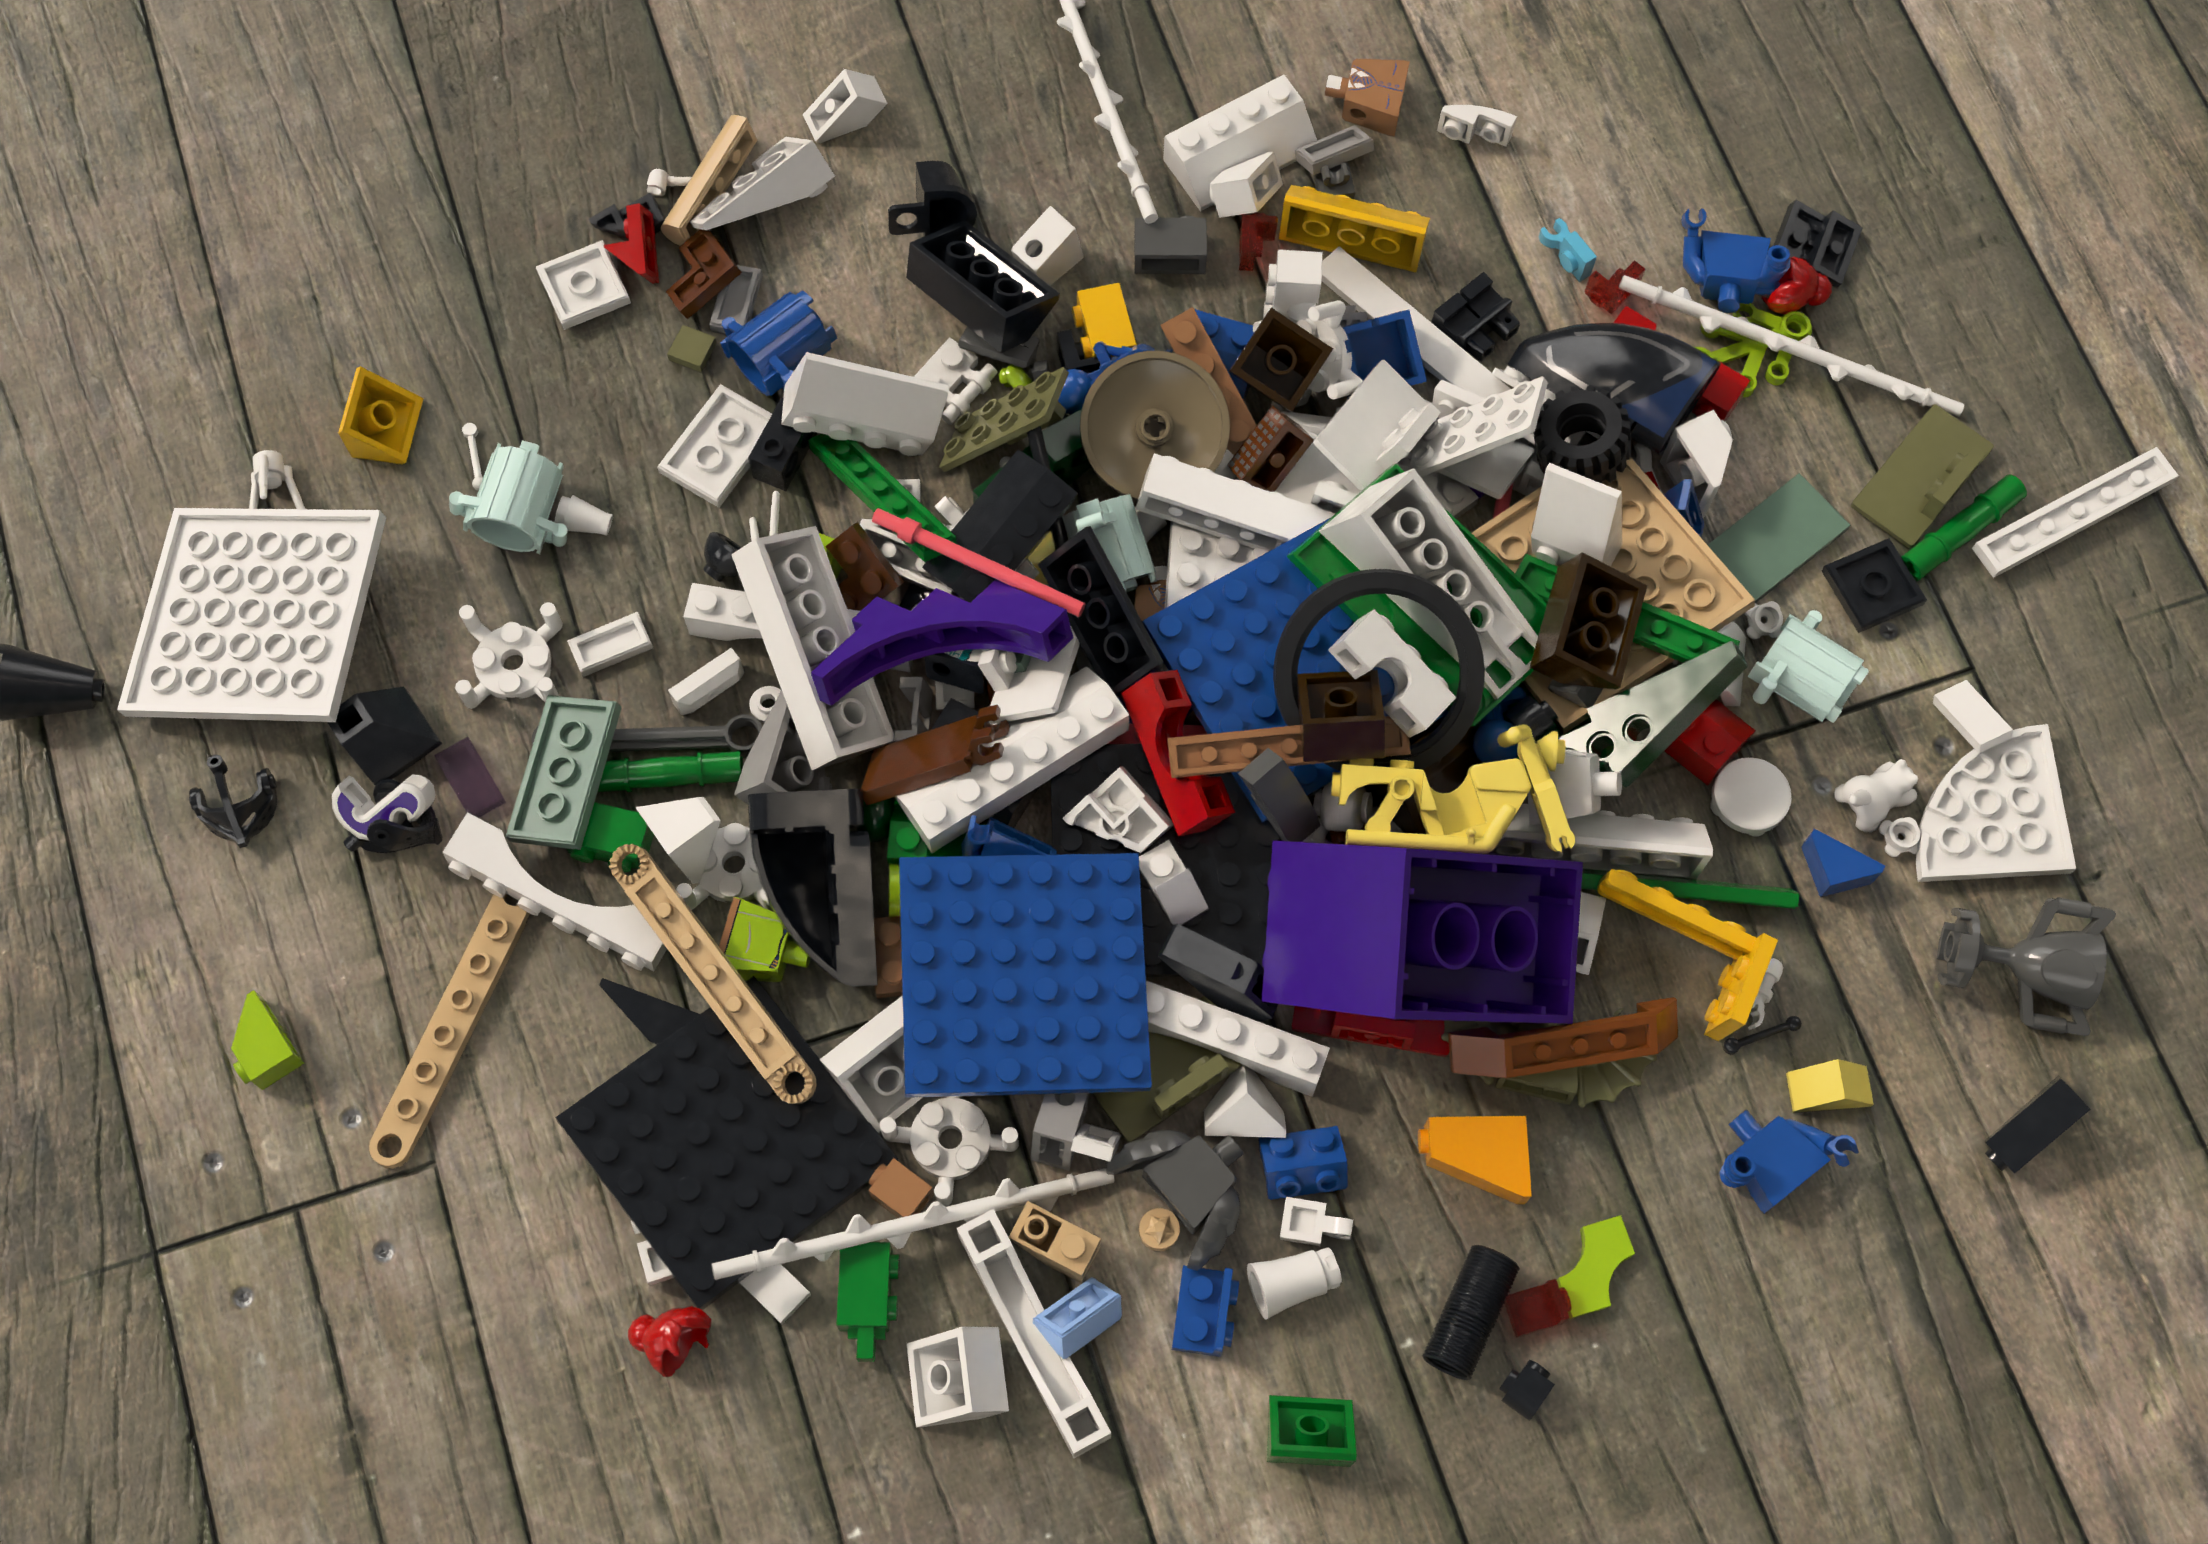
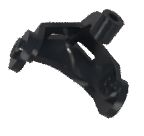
(232, 815)
(392, 837)

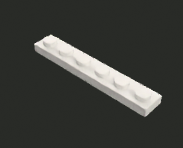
(2074, 512)

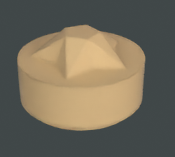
(1159, 1229)

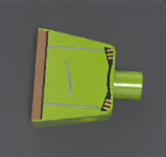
(758, 943)

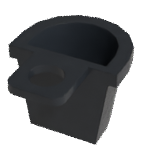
(939, 201)

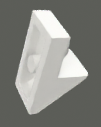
(1172, 884)

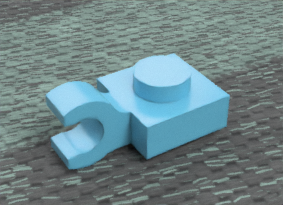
(1573, 251)

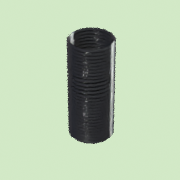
(1478, 1303)

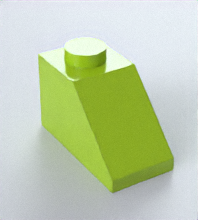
(262, 1045)

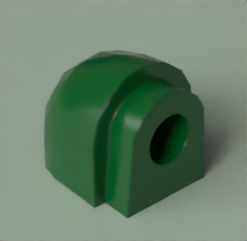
(878, 819)

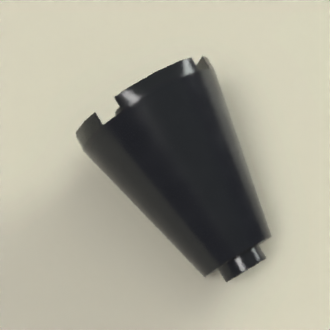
(44, 685)

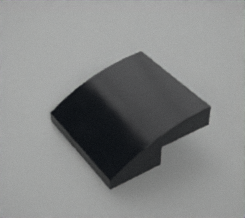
(1819, 239)

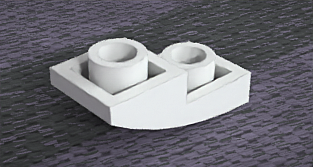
(1464, 121)

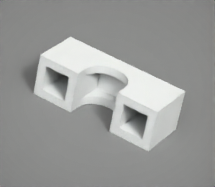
(1294, 283)
(1418, 692)

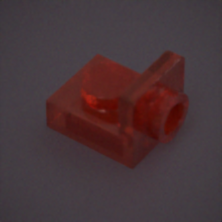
(1253, 231)
(1606, 292)
(1538, 1308)

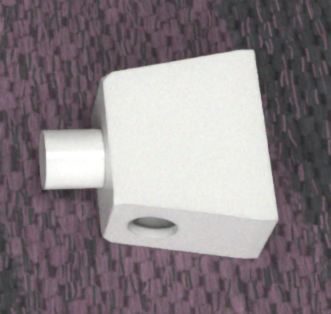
(1049, 247)
(1580, 785)

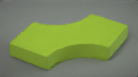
(1603, 1249)

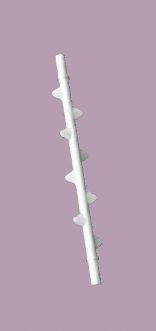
(1108, 100)
(1806, 348)
(899, 1229)

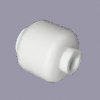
(1341, 818)

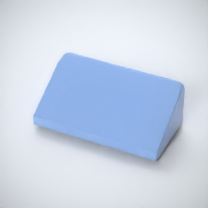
(1079, 1317)

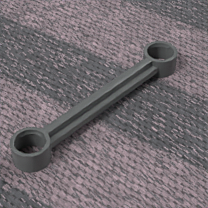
(682, 737)

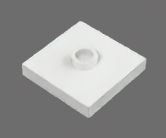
(583, 285)

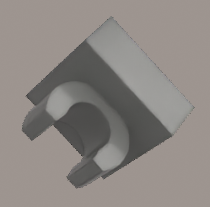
(1335, 180)

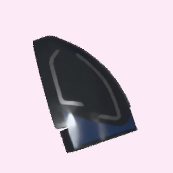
(1646, 369)

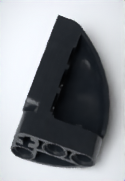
(818, 876)

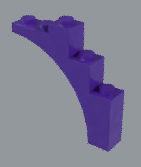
(939, 624)

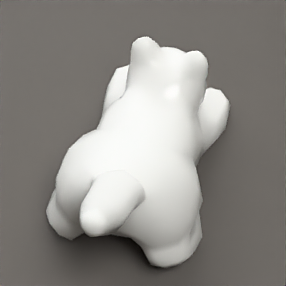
(1876, 794)

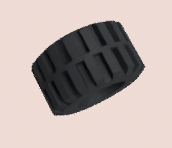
(1584, 412)

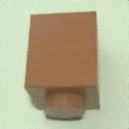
(899, 1189)

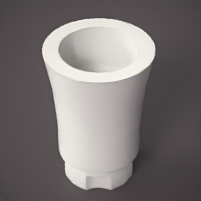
(1292, 1280)

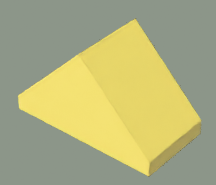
(1829, 1087)

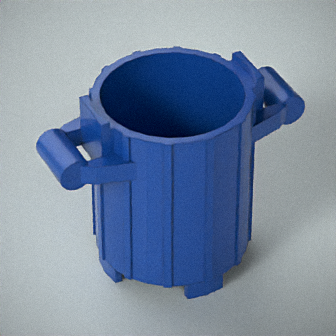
(776, 341)

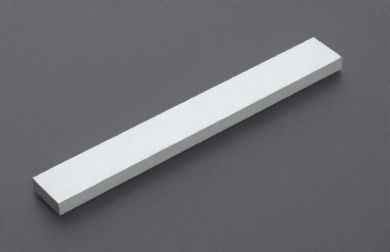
(1438, 351)

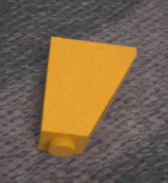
(1481, 1152)

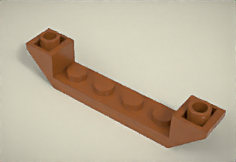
(1567, 1045)

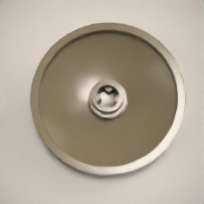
(1151, 407)

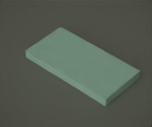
(1779, 536)
(563, 772)

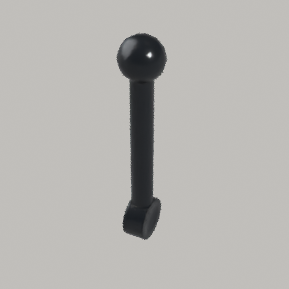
(1732, 1045)

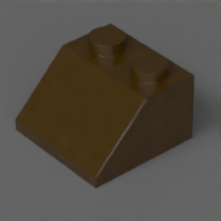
(1280, 360)
(1341, 716)

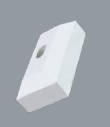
(707, 682)

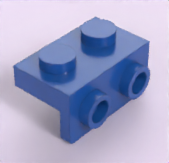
(1304, 1163)

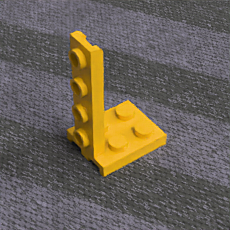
(1750, 954)

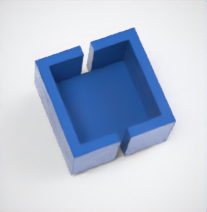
(1386, 339)

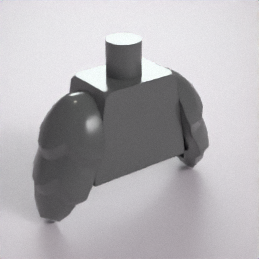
(1190, 1182)

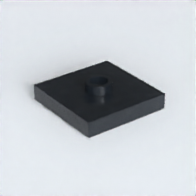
(1874, 585)

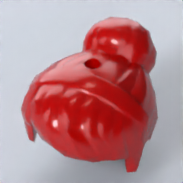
(1799, 287)
(669, 1336)

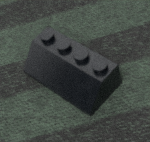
(980, 284)
(1005, 523)
(1109, 623)

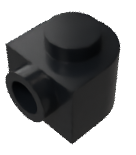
(1536, 716)
(1526, 1389)

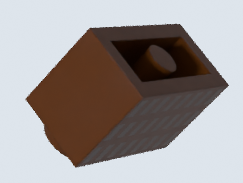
(1270, 451)

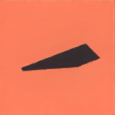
(649, 1014)

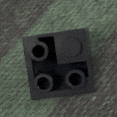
(384, 732)

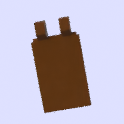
(933, 756)

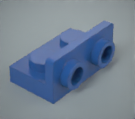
(1203, 1311)

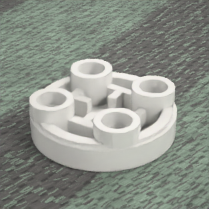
(1751, 796)

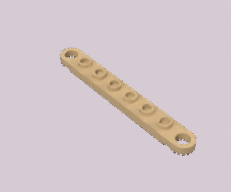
(712, 974)
(449, 1030)

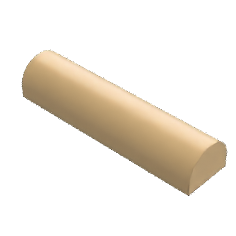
(710, 178)

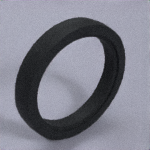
(1406, 585)

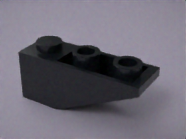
(1218, 973)

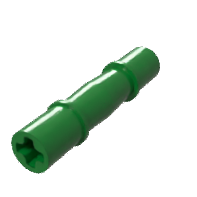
(1964, 526)
(671, 771)

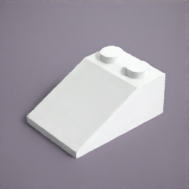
(1576, 518)

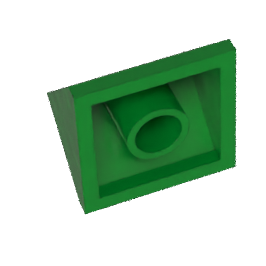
(1311, 1431)

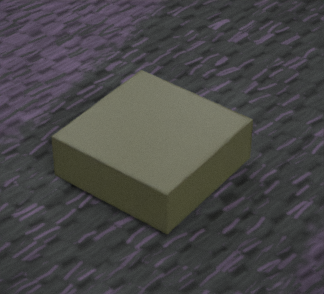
(692, 348)

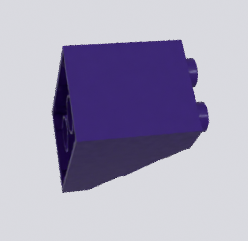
(1422, 933)

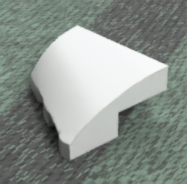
(1121, 813)

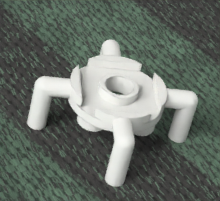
(1336, 371)
(499, 645)
(720, 884)
(943, 1162)

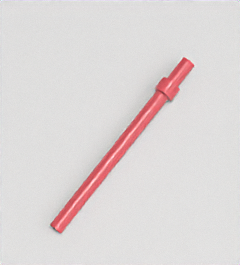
(912, 532)

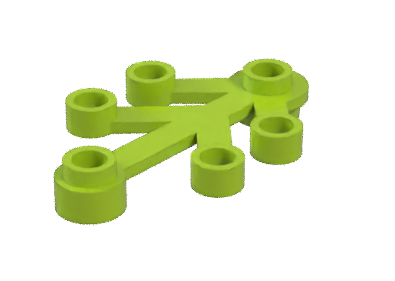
(1755, 349)

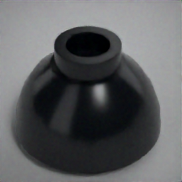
(718, 556)

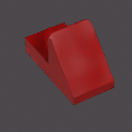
(640, 250)

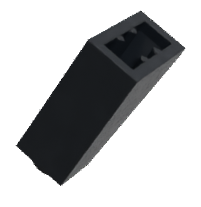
(2035, 1125)

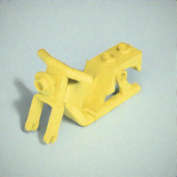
(1474, 813)

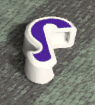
(357, 811)

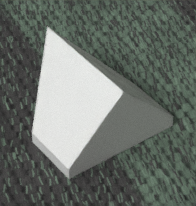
(685, 832)
(1244, 1109)

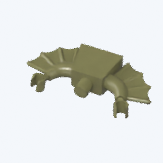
(1589, 1082)

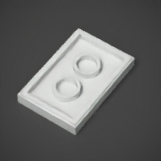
(716, 446)

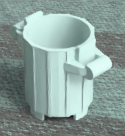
(514, 501)
(1119, 535)
(1808, 669)

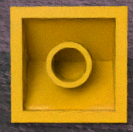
(379, 419)

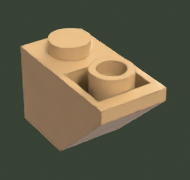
(1055, 1241)

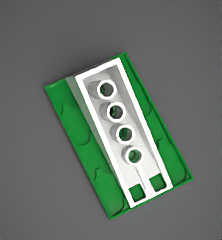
(1406, 529)

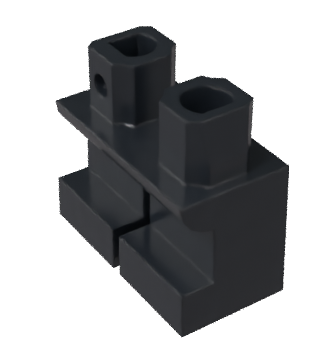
(1474, 315)

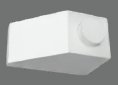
(845, 106)
(1246, 186)

